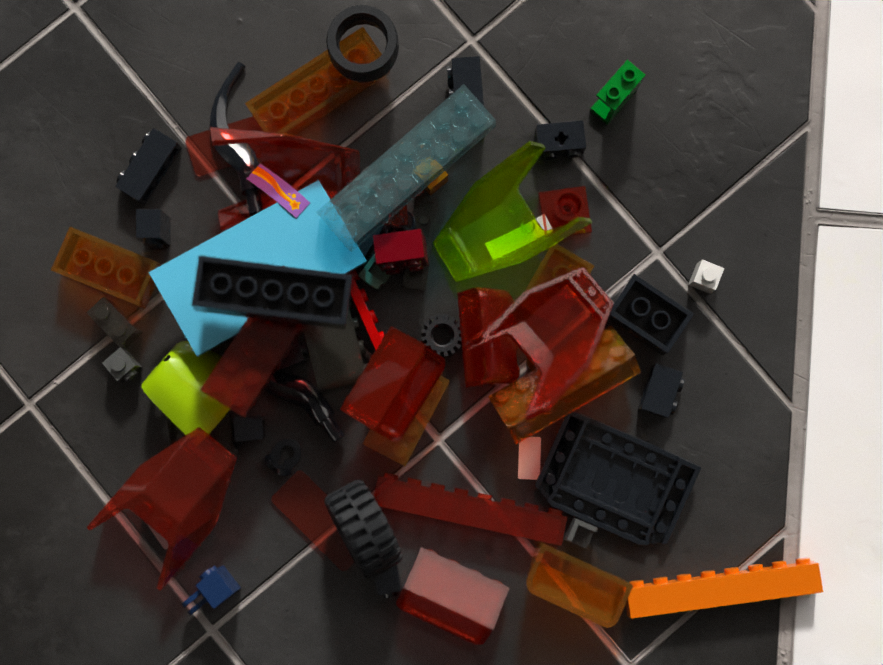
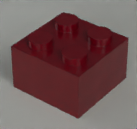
(401, 251)

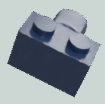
(215, 587)

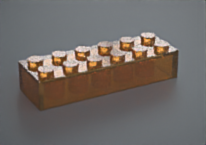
(313, 89)
(609, 367)

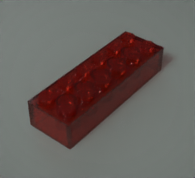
(250, 363)

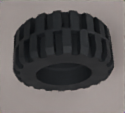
(363, 529)

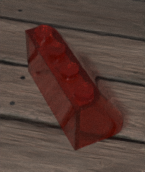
(494, 360)
(394, 384)
(452, 597)

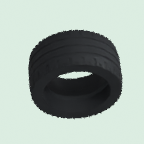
(359, 16)

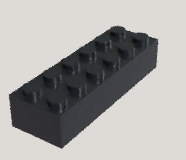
(271, 292)

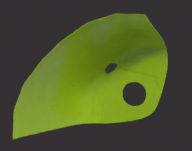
(176, 389)

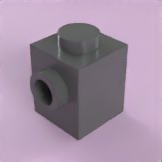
(122, 365)

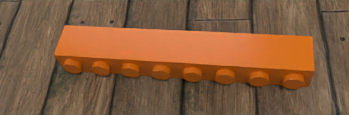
(725, 588)

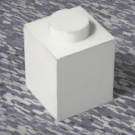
(706, 276)

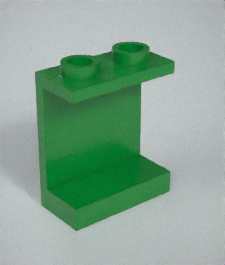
(617, 92)

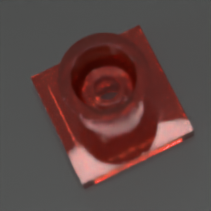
(552, 207)

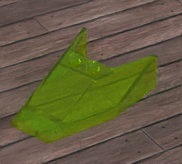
(495, 224)

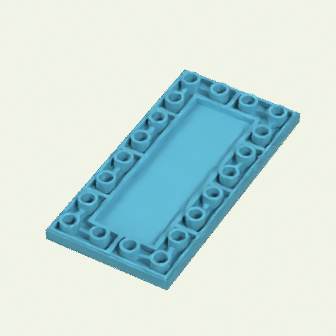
(264, 238)

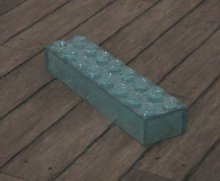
(407, 168)

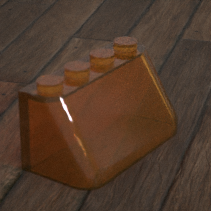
(577, 585)

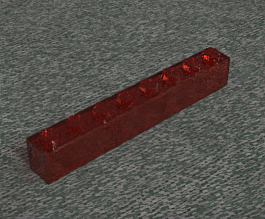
(470, 510)

